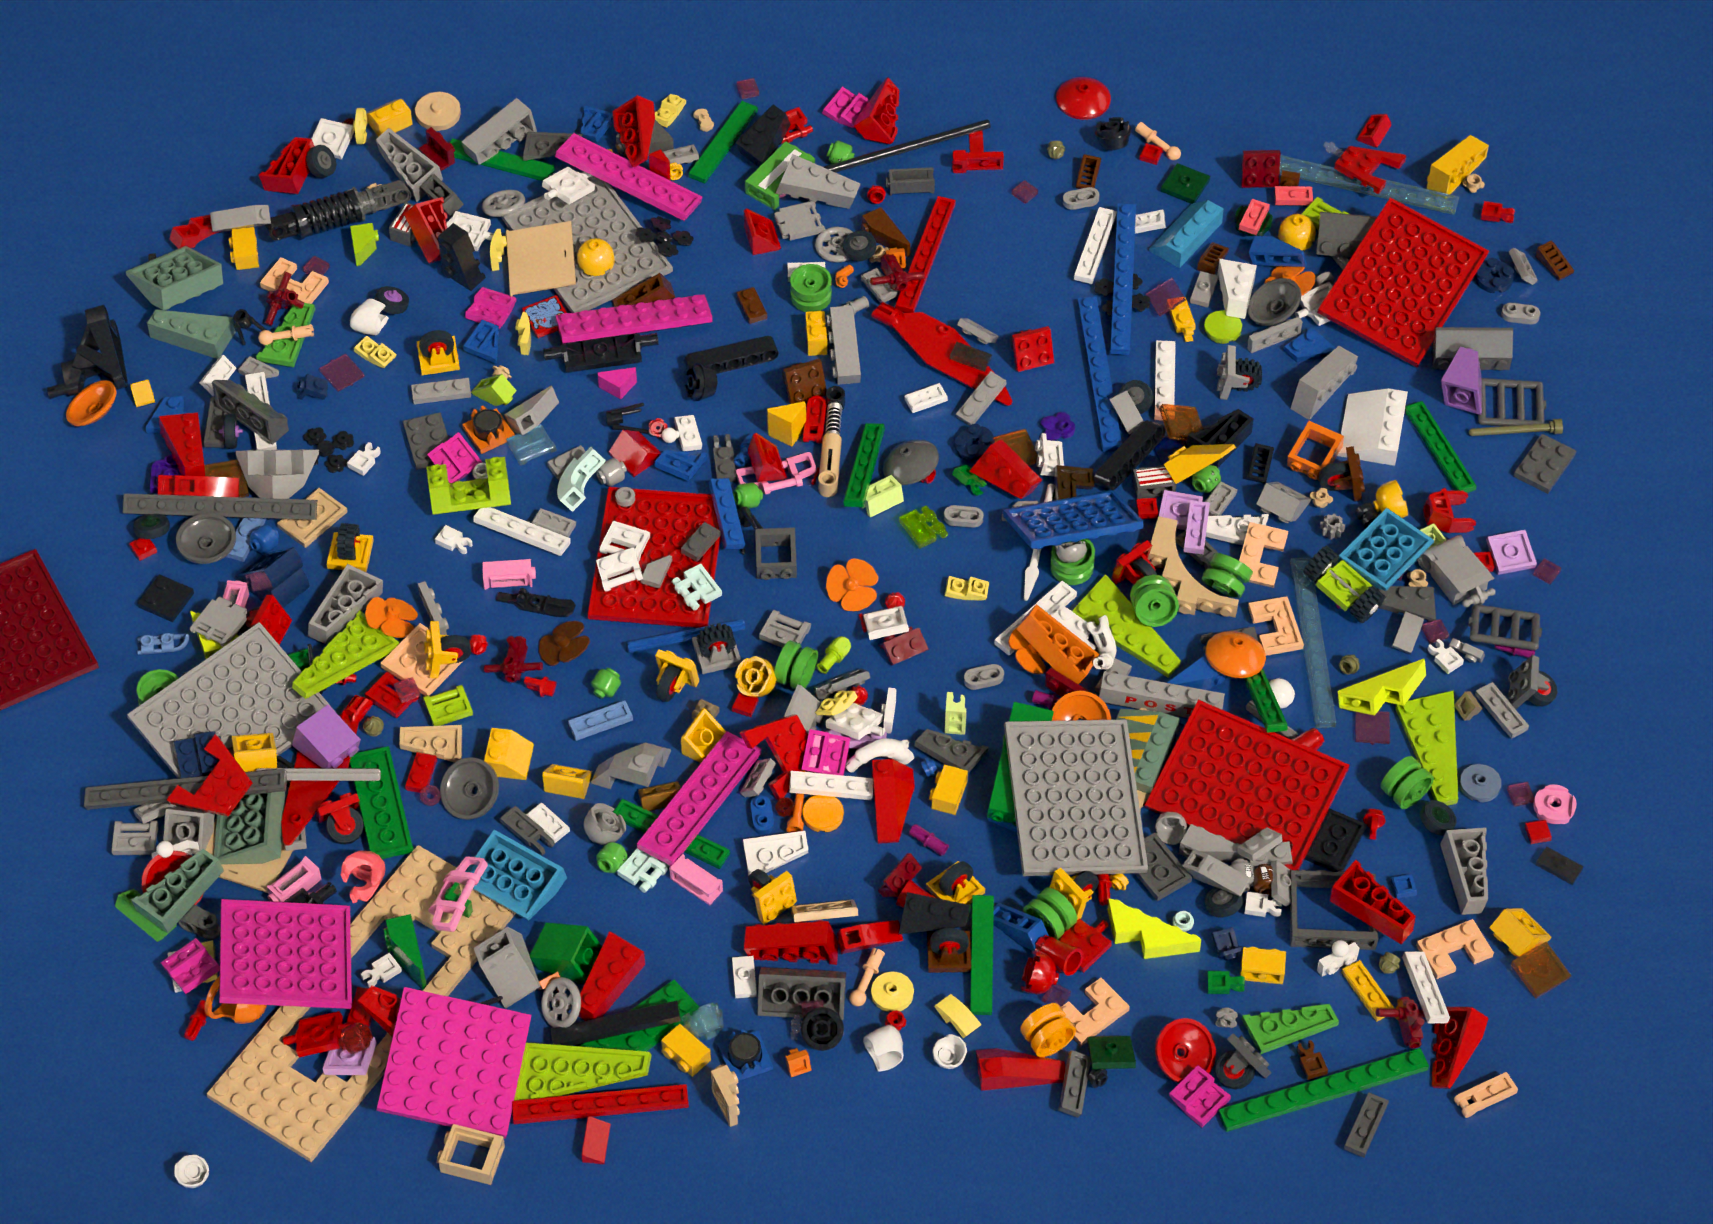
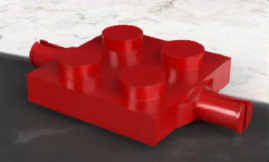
(1087, 939)
(317, 1034)

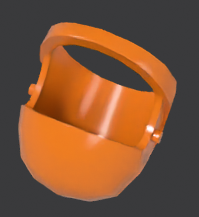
(238, 1012)

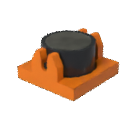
(489, 429)

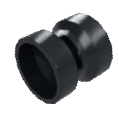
(1366, 514)

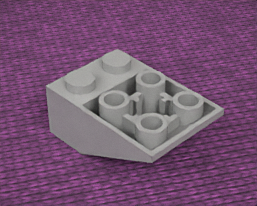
(507, 966)

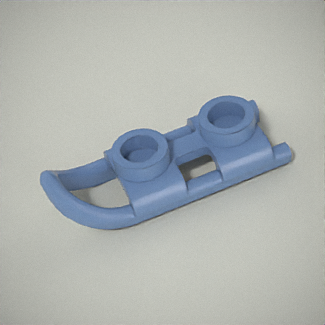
(165, 640)

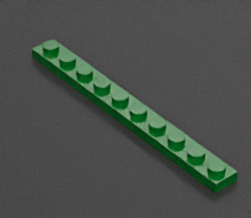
(1323, 1089)

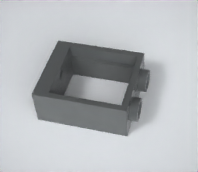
(776, 537)

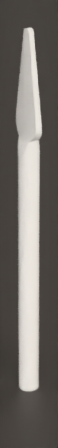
(1032, 571)

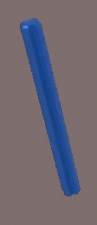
(677, 637)

